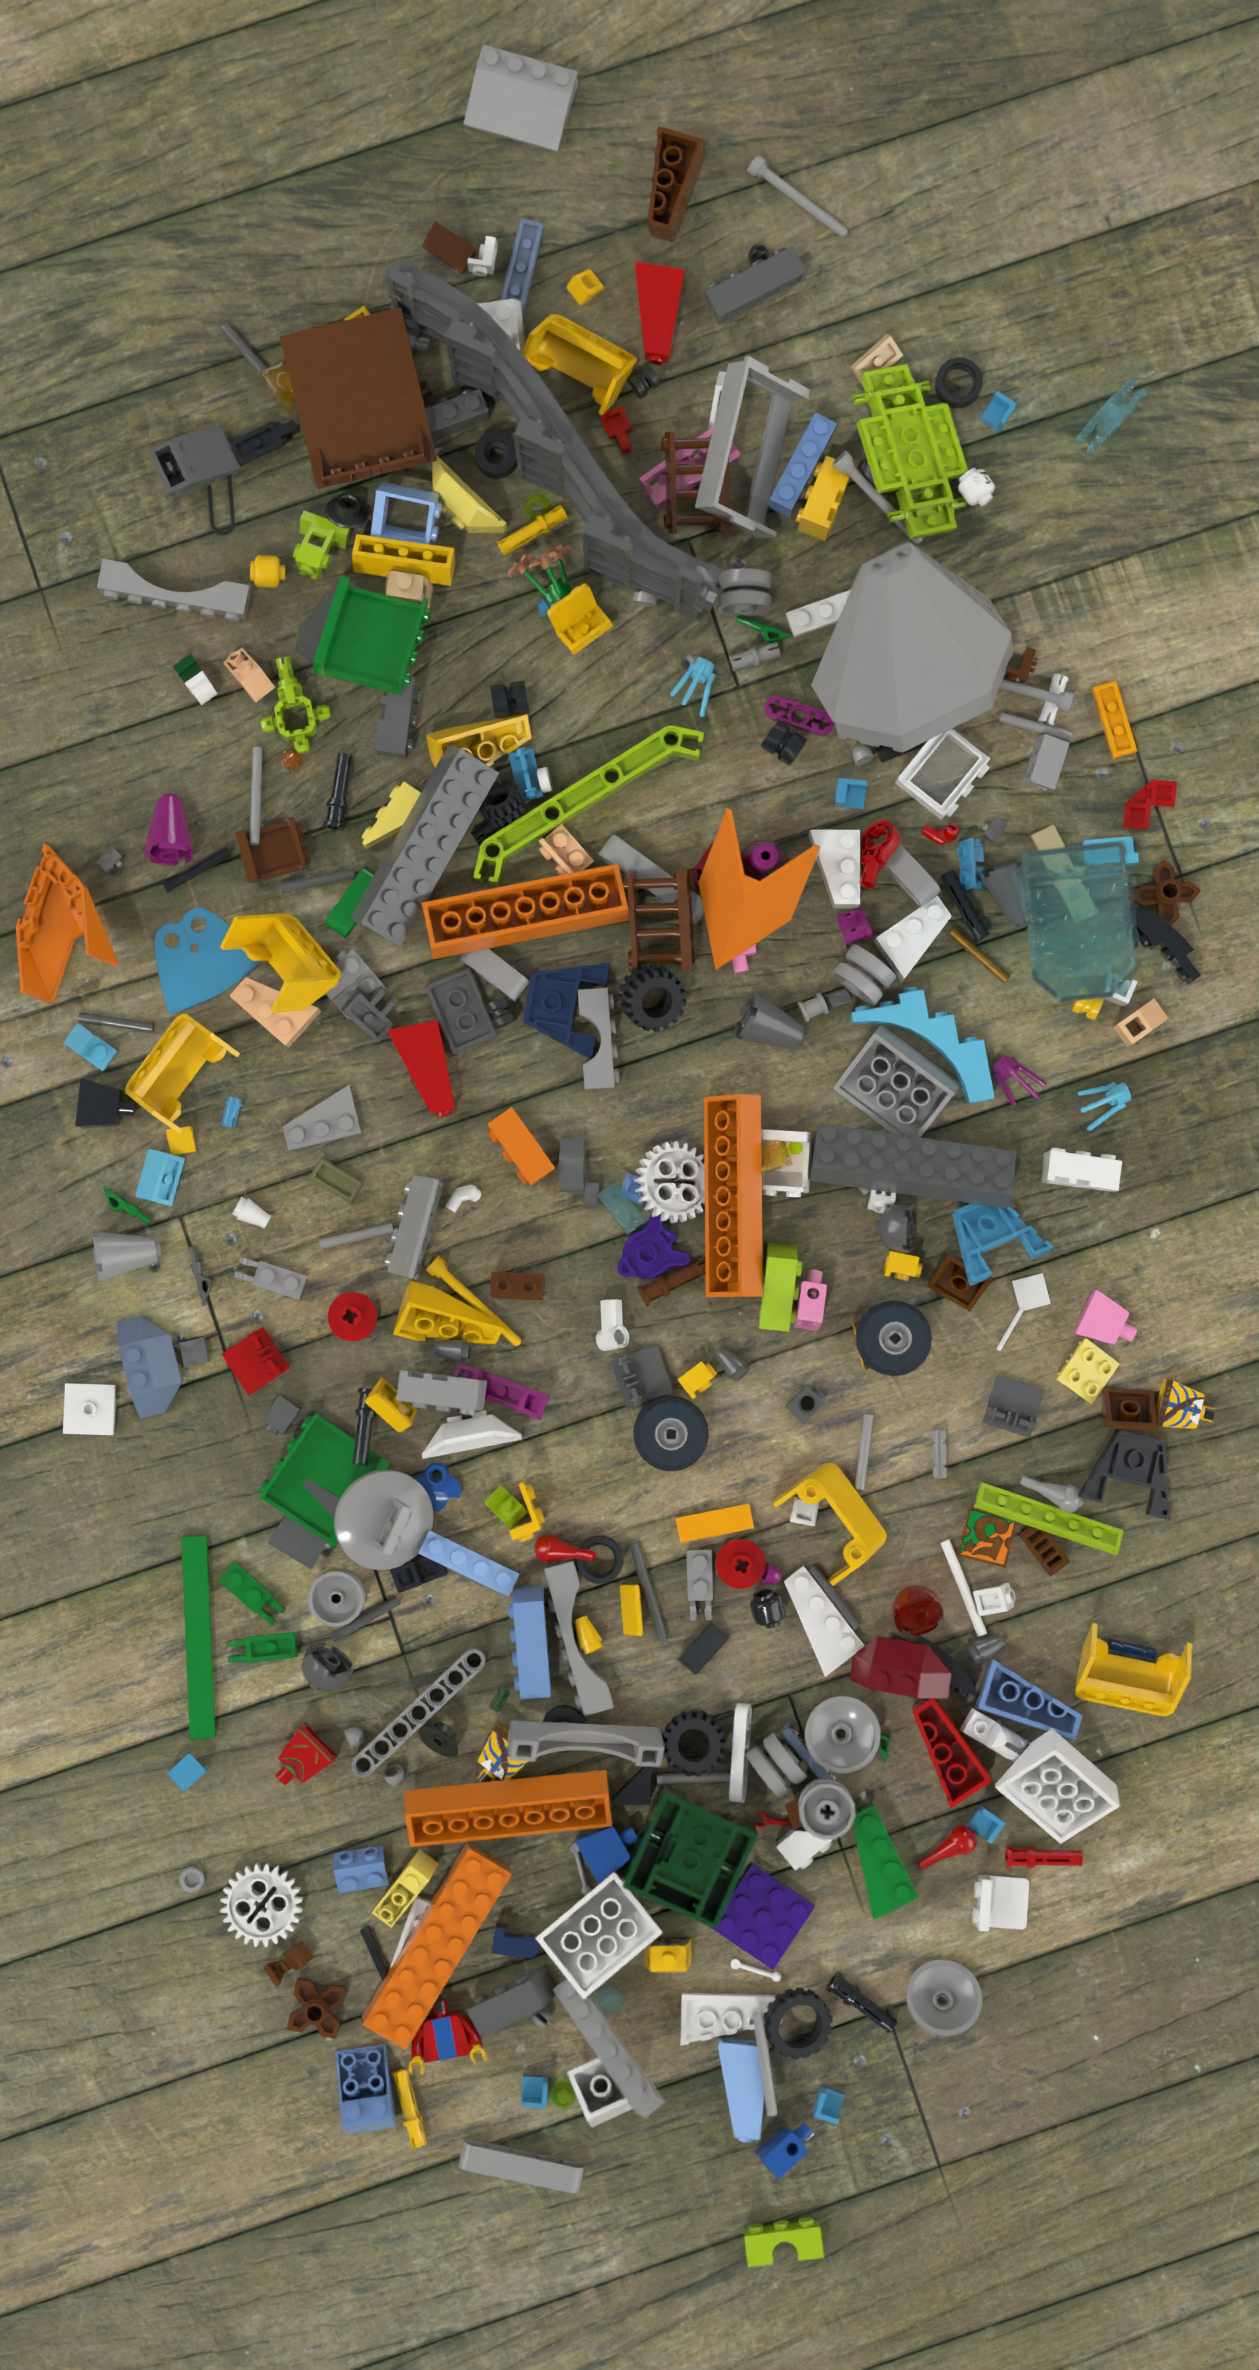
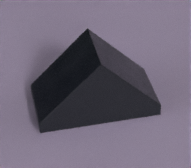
(636, 1790)

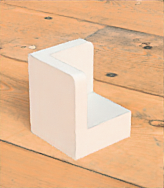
(1124, 993)

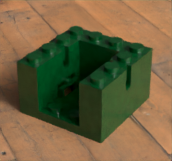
(699, 1869)

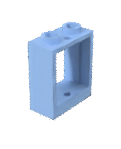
(382, 530)

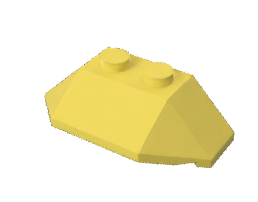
(463, 503)

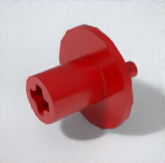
(352, 1316)
(740, 1563)

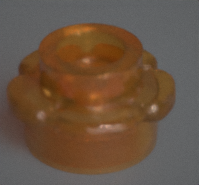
(291, 759)

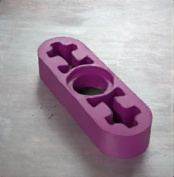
(797, 706)

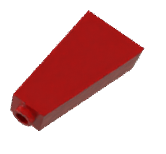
(658, 303)
(426, 1062)

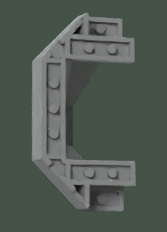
(911, 653)

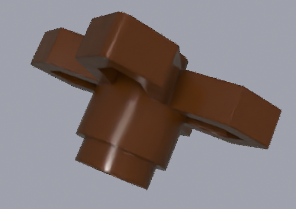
(1165, 881)
(324, 2019)

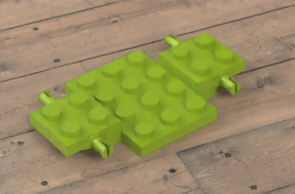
(911, 450)

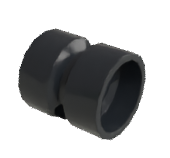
(503, 706)
(783, 743)

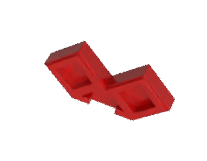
(1137, 808)

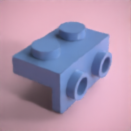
(360, 1869)

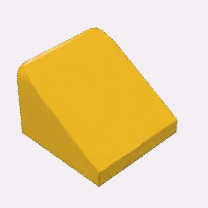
(584, 286)
(182, 1142)

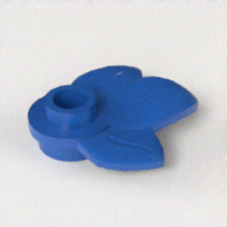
(439, 1489)

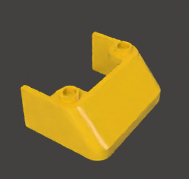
(581, 356)
(290, 951)
(173, 1066)
(831, 1483)
(1129, 1681)

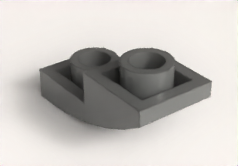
(572, 1164)

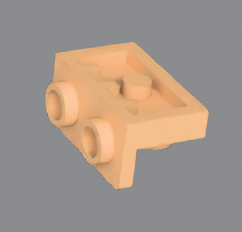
(564, 851)

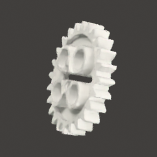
(673, 1159)
(279, 1918)

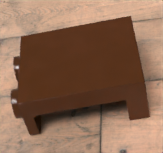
(277, 852)
(516, 1286)

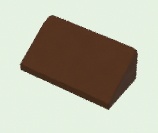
(448, 247)

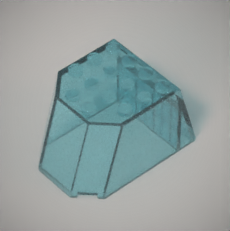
(1080, 919)

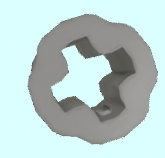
(812, 1007)

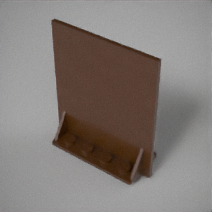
(358, 398)

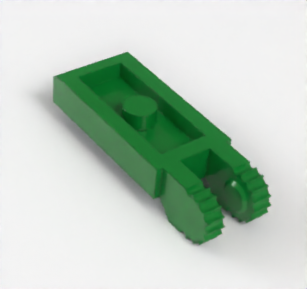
(250, 1591)
(265, 1647)

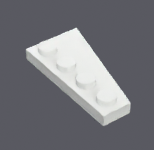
(824, 1625)
(718, 2014)

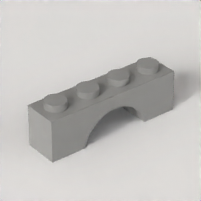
(595, 1007)

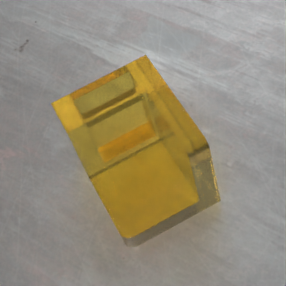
(775, 1157)

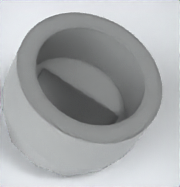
(862, 754)
(354, 1736)
(394, 1774)
(546, 2013)

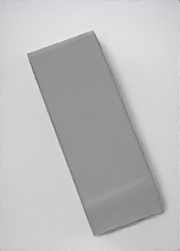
(911, 876)
(496, 972)

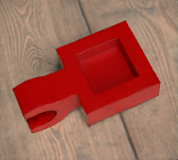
(617, 426)

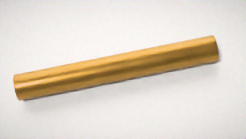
(979, 955)

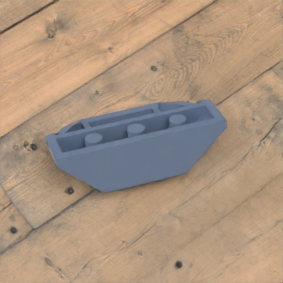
(148, 1365)

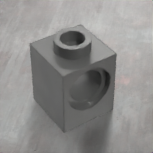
(795, 1408)
(281, 1415)

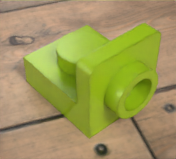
(505, 1507)

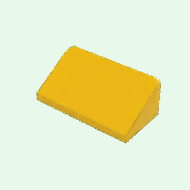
(396, 1413)
(631, 1609)

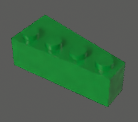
(881, 1866)

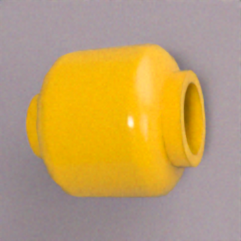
(267, 571)

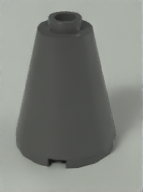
(1007, 889)
(768, 1024)

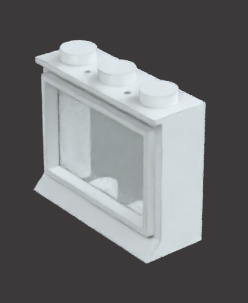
(943, 772)

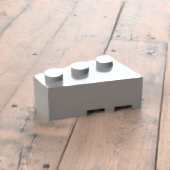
(442, 1391)

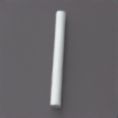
(963, 1587)

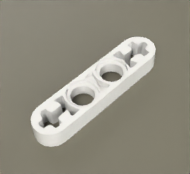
(740, 1747)

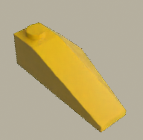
(483, 739)
(434, 1314)

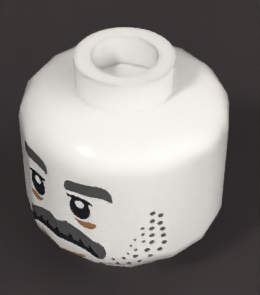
(976, 487)

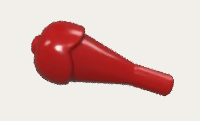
(550, 1548)
(960, 1841)

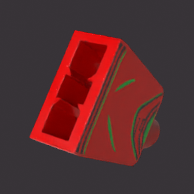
(304, 1756)

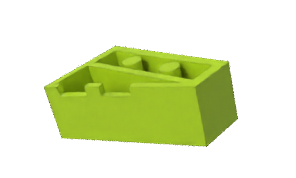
(779, 1287)

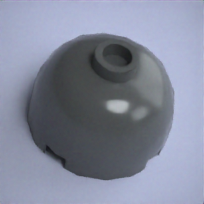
(898, 1227)
(325, 1668)

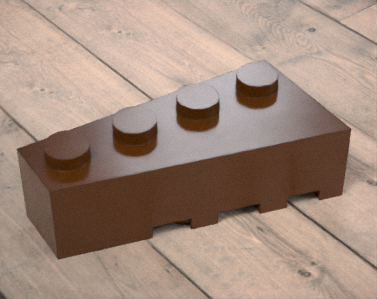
(674, 177)

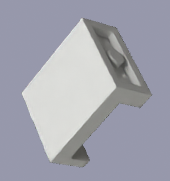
(794, 1178)

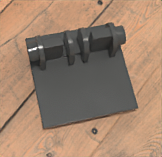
(641, 1376)
(1013, 1406)

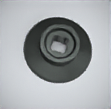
(346, 511)
(439, 1739)

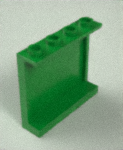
(370, 638)
(325, 1458)

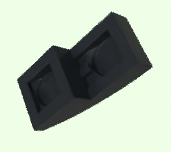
(416, 1573)

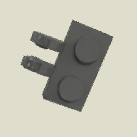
(368, 1016)

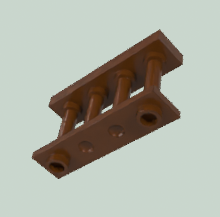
(671, 520)
(681, 907)

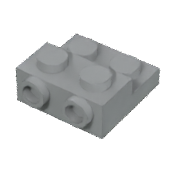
(354, 977)

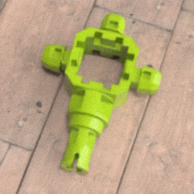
(291, 697)

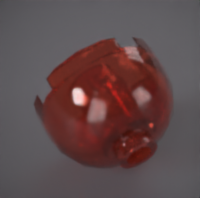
(917, 1610)

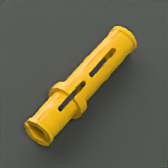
(535, 528)
(412, 2118)

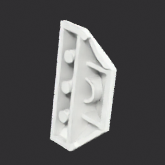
(470, 1434)

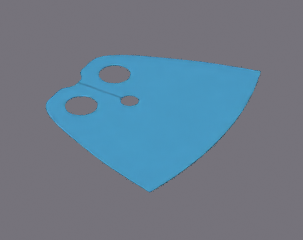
(198, 976)

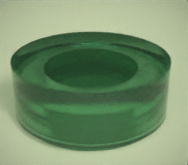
(499, 1699)

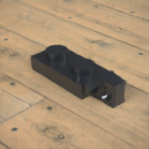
(262, 441)

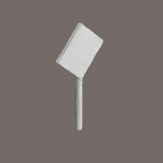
(1030, 1294)

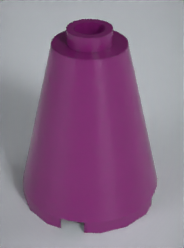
(168, 833)
(753, 863)

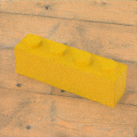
(381, 555)

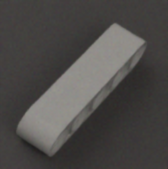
(628, 859)
(521, 2166)

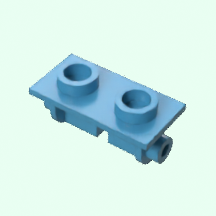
(525, 773)
(971, 852)

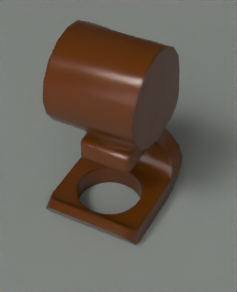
(295, 1958)

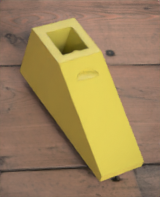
(393, 816)
(405, 1888)

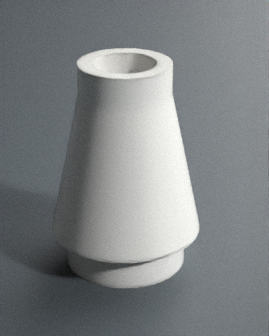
(251, 1213)

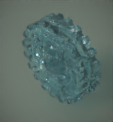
(1111, 416)

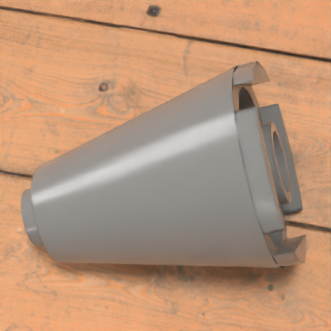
(122, 1253)

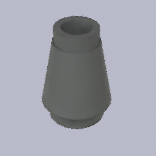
(454, 1350)
(732, 1364)
(984, 1649)

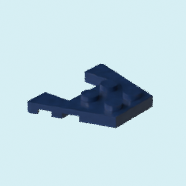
(553, 1002)

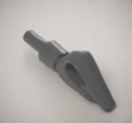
(199, 1276)

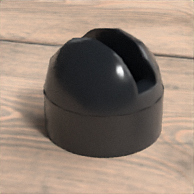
(753, 250)

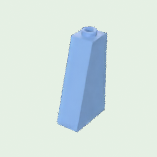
(743, 2086)

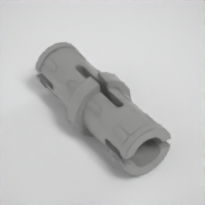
(754, 656)

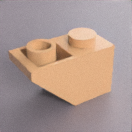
(248, 674)
(1140, 1022)

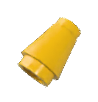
(587, 1636)

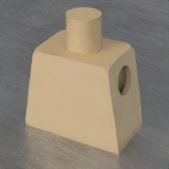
(408, 587)

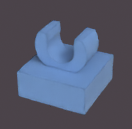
(629, 1188)

